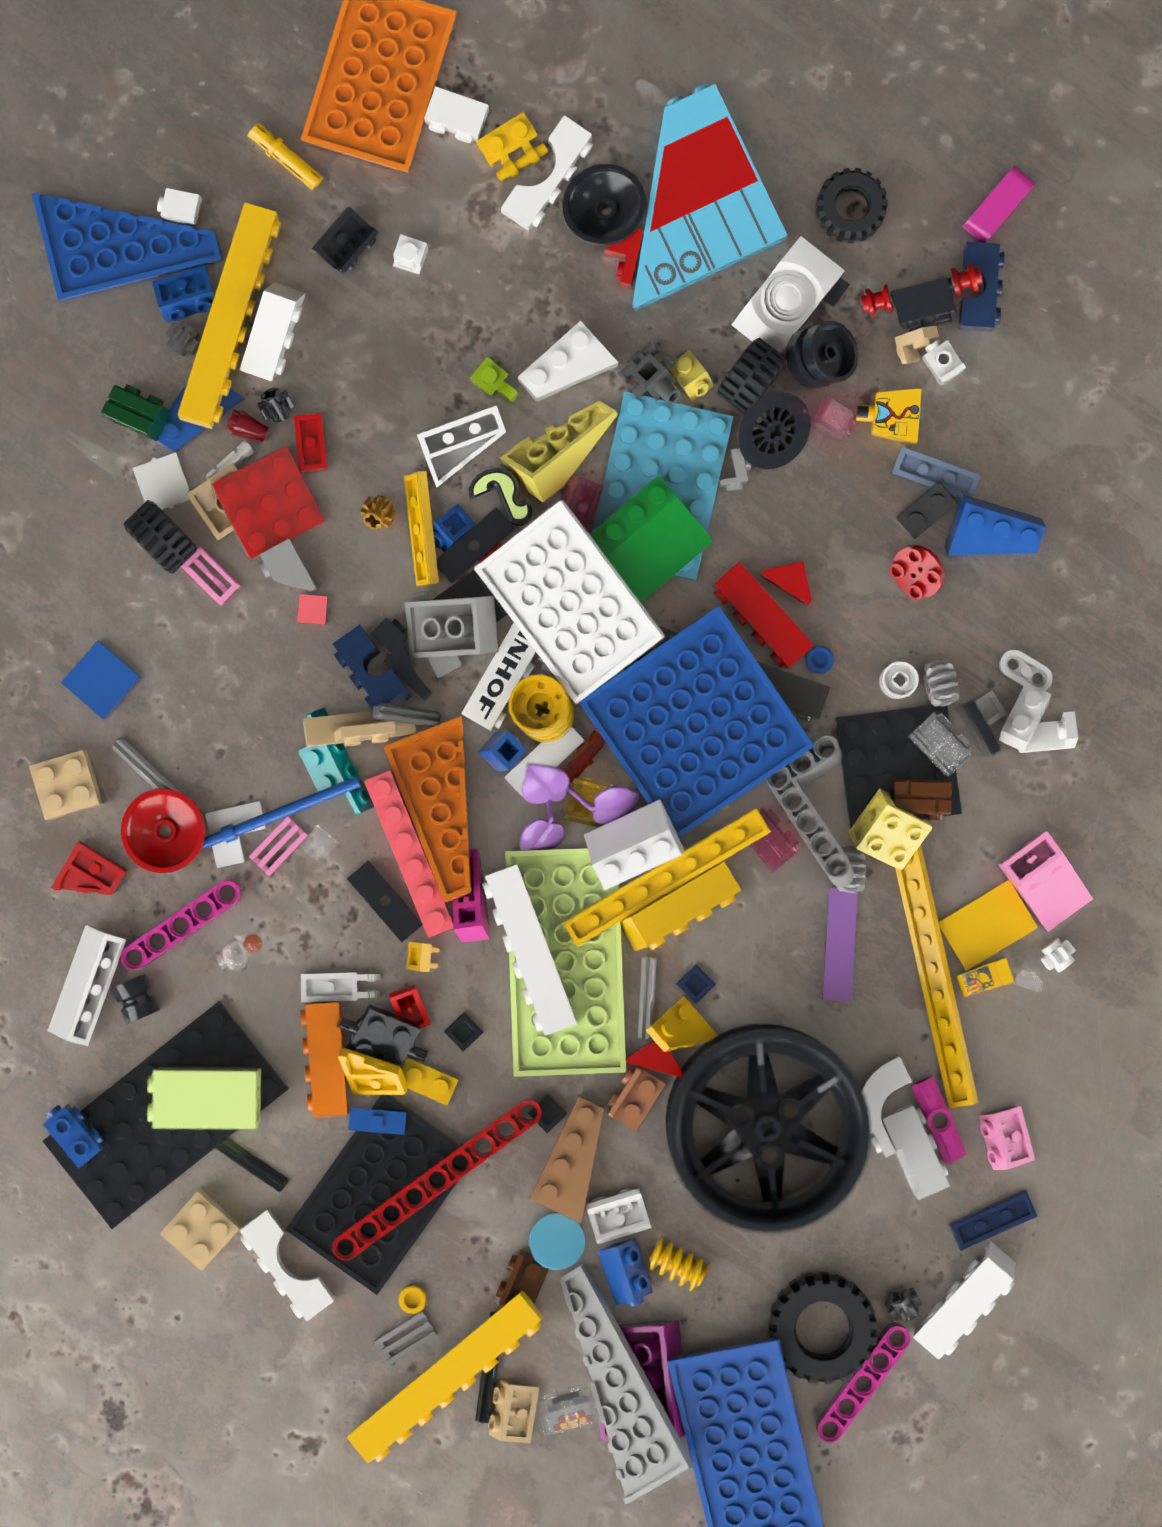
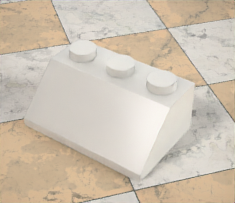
(633, 844)

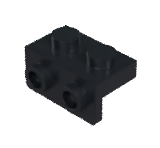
(345, 241)

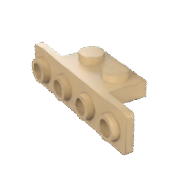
(352, 729)

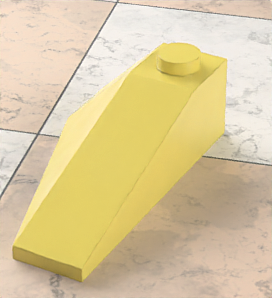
(552, 458)

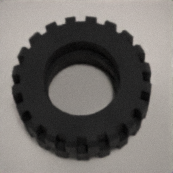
(861, 1333)

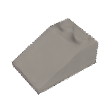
(451, 627)

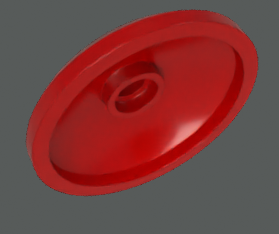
(143, 830)

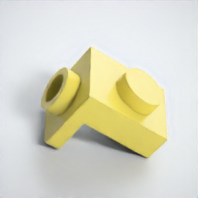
(691, 376)

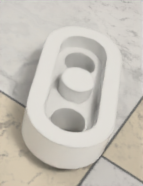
(1026, 669)

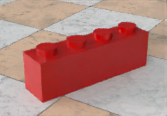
(763, 616)

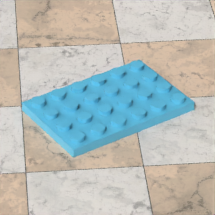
(668, 441)

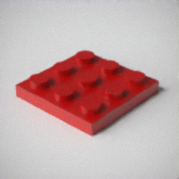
(267, 502)

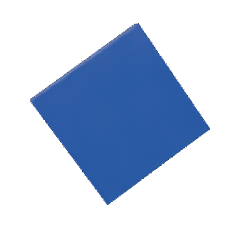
(100, 680)

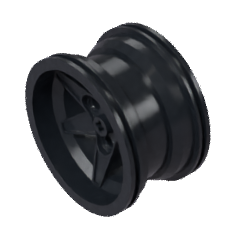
(788, 1136)

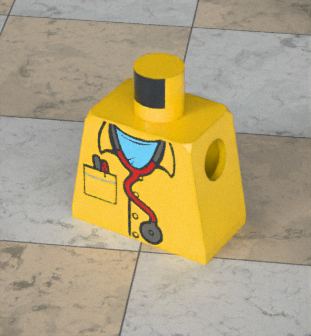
(893, 415)

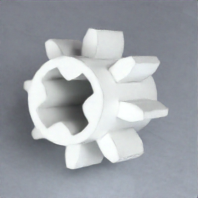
(1058, 955)

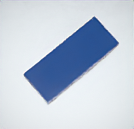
(377, 1121)

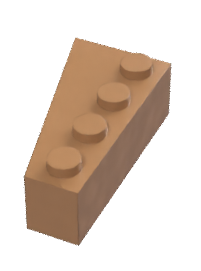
(569, 1167)

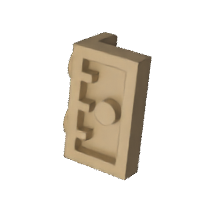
(513, 1412)

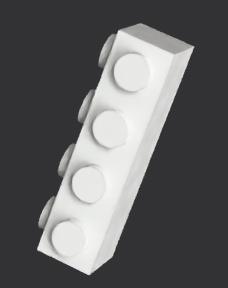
(86, 985)

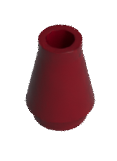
(245, 426)

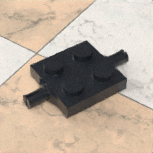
(383, 1036)

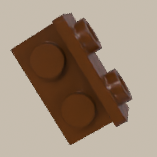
(525, 1276)

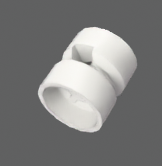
(898, 680)

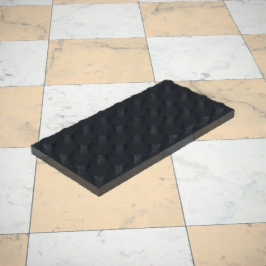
(146, 1159)

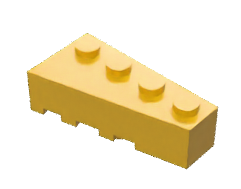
(680, 907)

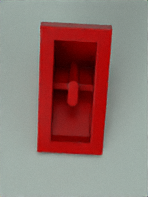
(791, 580)
(410, 1005)
(654, 1058)

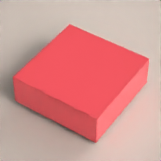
(312, 609)

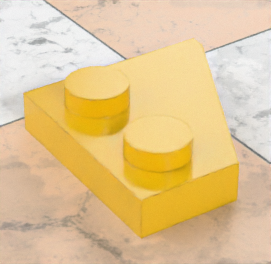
(680, 1027)

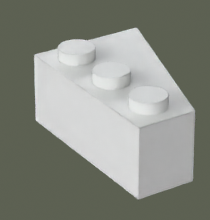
(272, 331)
(568, 362)
(459, 441)
(916, 1151)

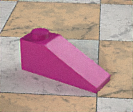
(471, 910)

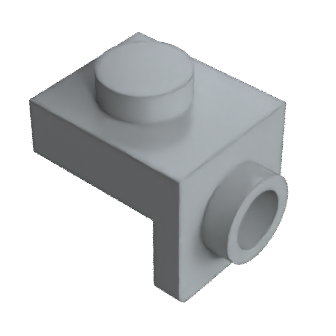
(740, 469)

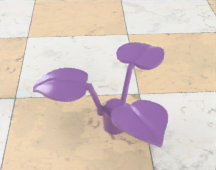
(550, 784)

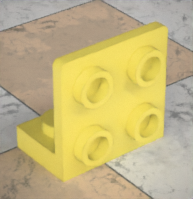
(888, 831)

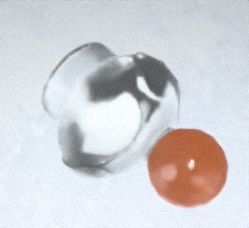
(235, 953)

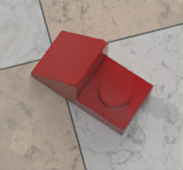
(629, 251)

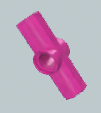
(946, 1136)

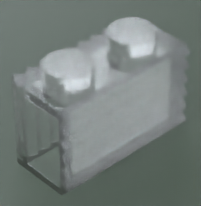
(941, 744)

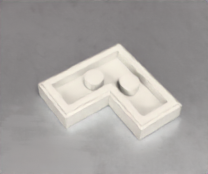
(232, 852)

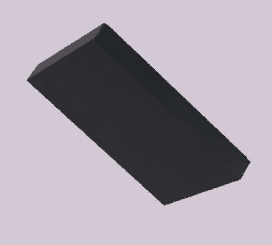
(978, 729)

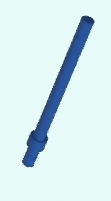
(230, 833)

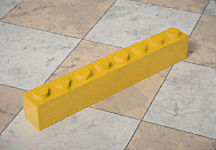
(228, 316)
(445, 1377)

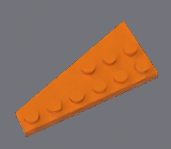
(434, 789)

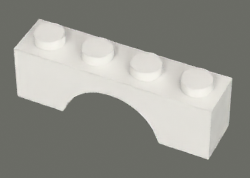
(527, 203)
(307, 1293)

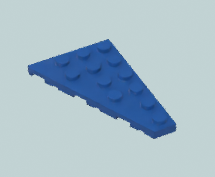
(109, 248)

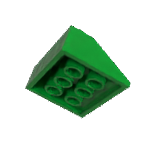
(650, 538)

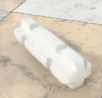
(244, 451)

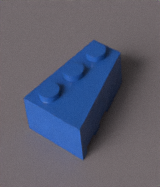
(992, 529)

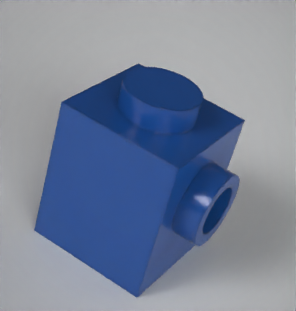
(502, 750)

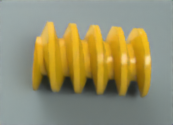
(678, 1264)

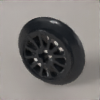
(796, 436)

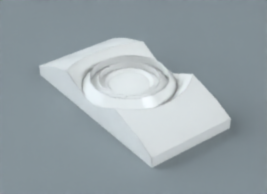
(788, 295)

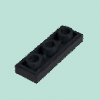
(487, 533)
(372, 888)

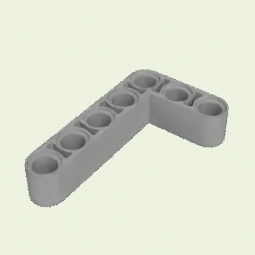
(806, 812)

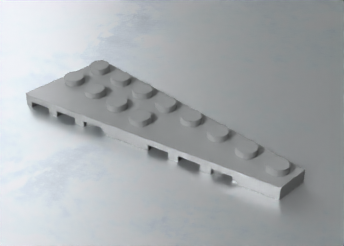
(635, 1421)

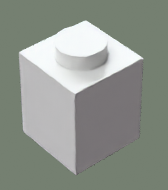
(179, 207)

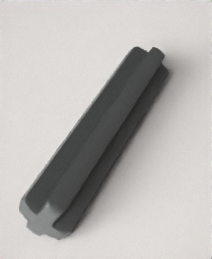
(406, 715)

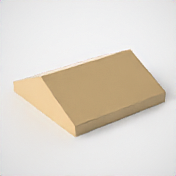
(208, 505)

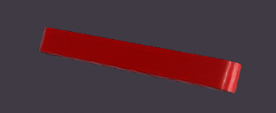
(431, 1191)

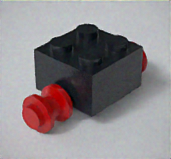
(924, 301)

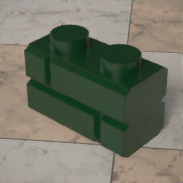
(136, 412)

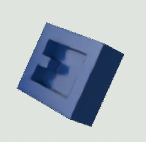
(451, 527)

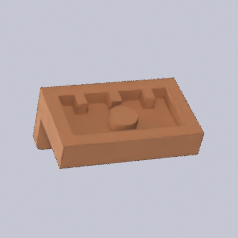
(635, 1098)

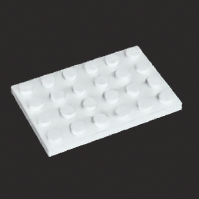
(569, 602)

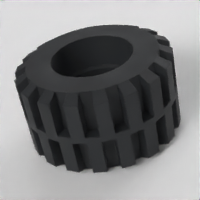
(862, 184)
(751, 375)
(160, 537)

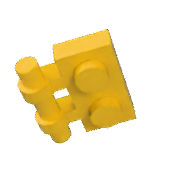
(508, 139)

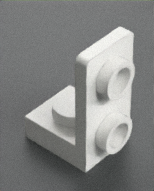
(1054, 734)

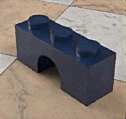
(981, 312)
(357, 651)

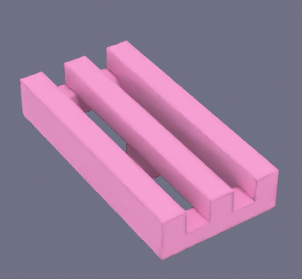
(227, 592)
(262, 863)

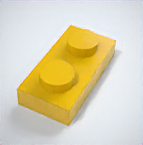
(429, 1081)

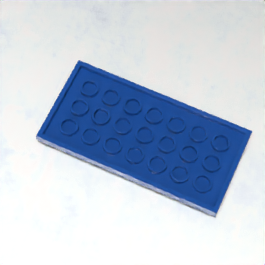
(745, 1437)

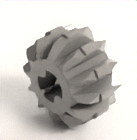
(940, 682)
(857, 860)

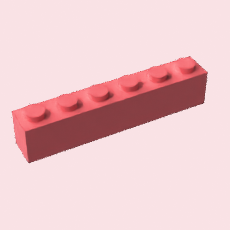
(409, 853)

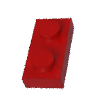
(310, 442)

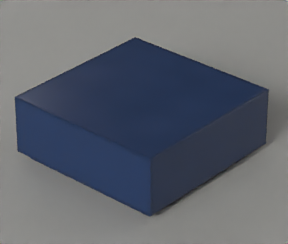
(695, 984)

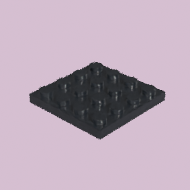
(879, 751)

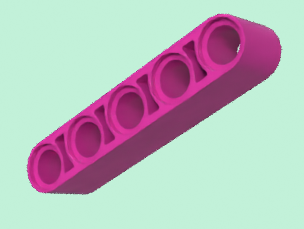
(168, 929)
(861, 1396)

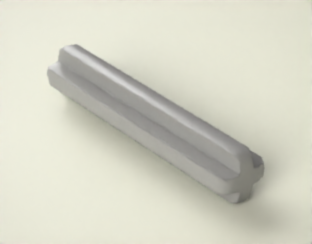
(141, 765)
(647, 995)

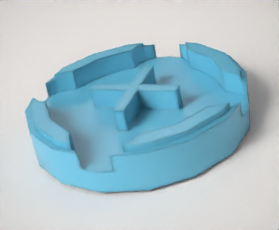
(556, 1241)

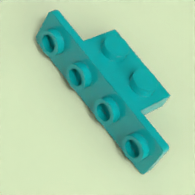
(331, 766)

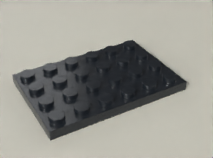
(361, 1179)

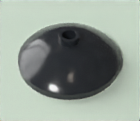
(599, 189)

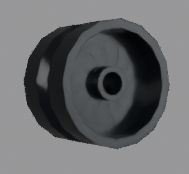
(822, 355)

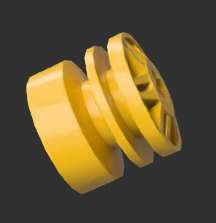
(541, 693)

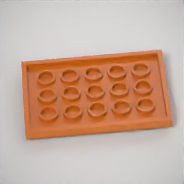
(379, 79)

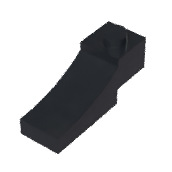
(392, 638)

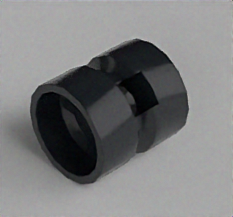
(135, 999)

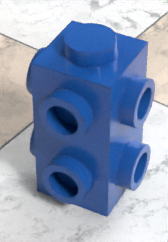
(72, 1134)
(625, 1272)

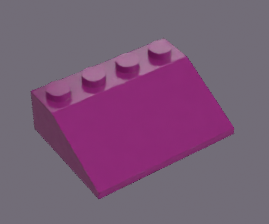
(653, 1346)

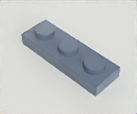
(931, 470)

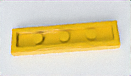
(421, 529)

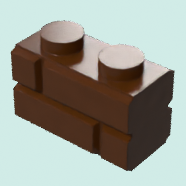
(923, 797)

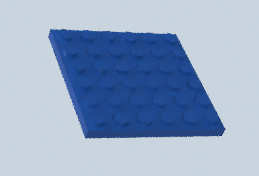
(696, 722)

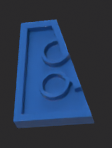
(179, 433)

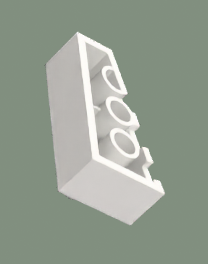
(966, 1302)

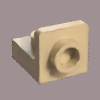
(909, 343)

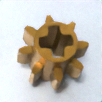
(378, 512)

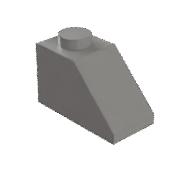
(286, 566)

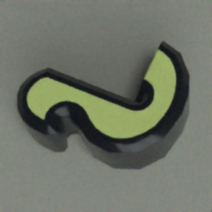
(508, 490)

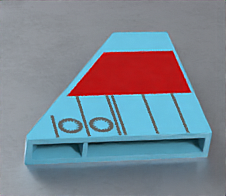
(703, 200)

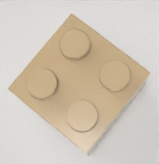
(66, 785)
(201, 1229)

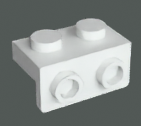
(618, 1215)

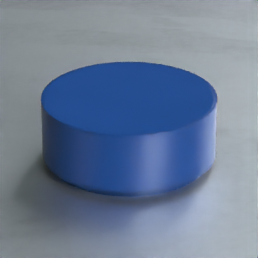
(819, 660)

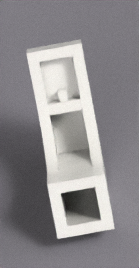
(877, 1087)

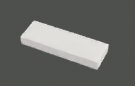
(545, 753)

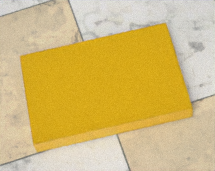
(987, 925)

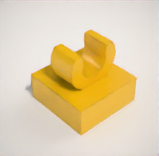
(419, 956)

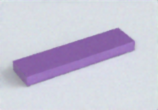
(839, 945)

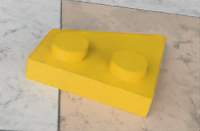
(371, 1075)

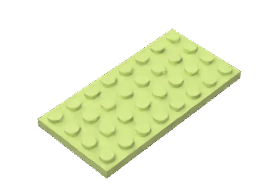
(592, 975)

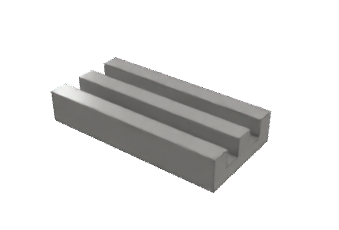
(386, 1350)

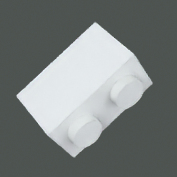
(456, 115)
(1025, 717)

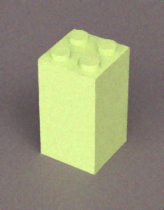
(205, 1097)

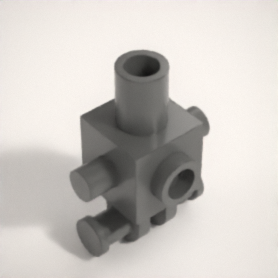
(651, 375)

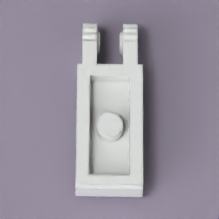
(336, 986)

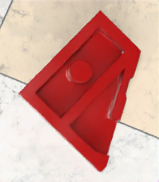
(89, 872)

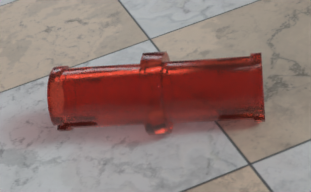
(584, 756)

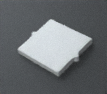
(162, 481)

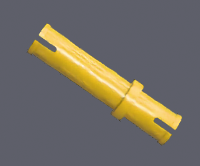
(290, 160)

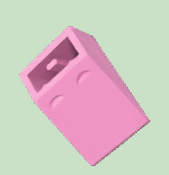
(1045, 880)

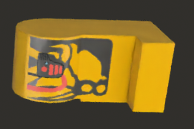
(985, 977)

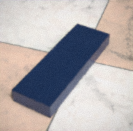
(992, 1220)

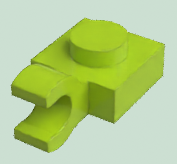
(492, 379)

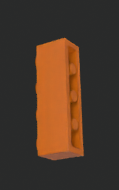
(325, 1071)

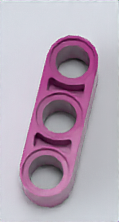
(999, 205)

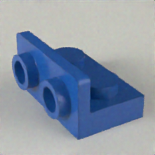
(184, 293)

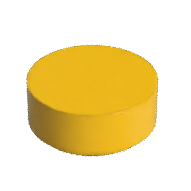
(412, 1299)

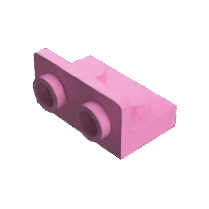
(1006, 1138)

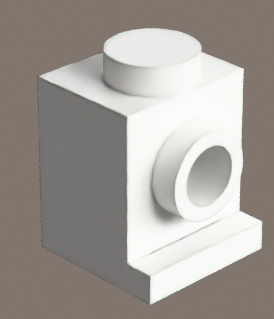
(410, 254)
(943, 372)

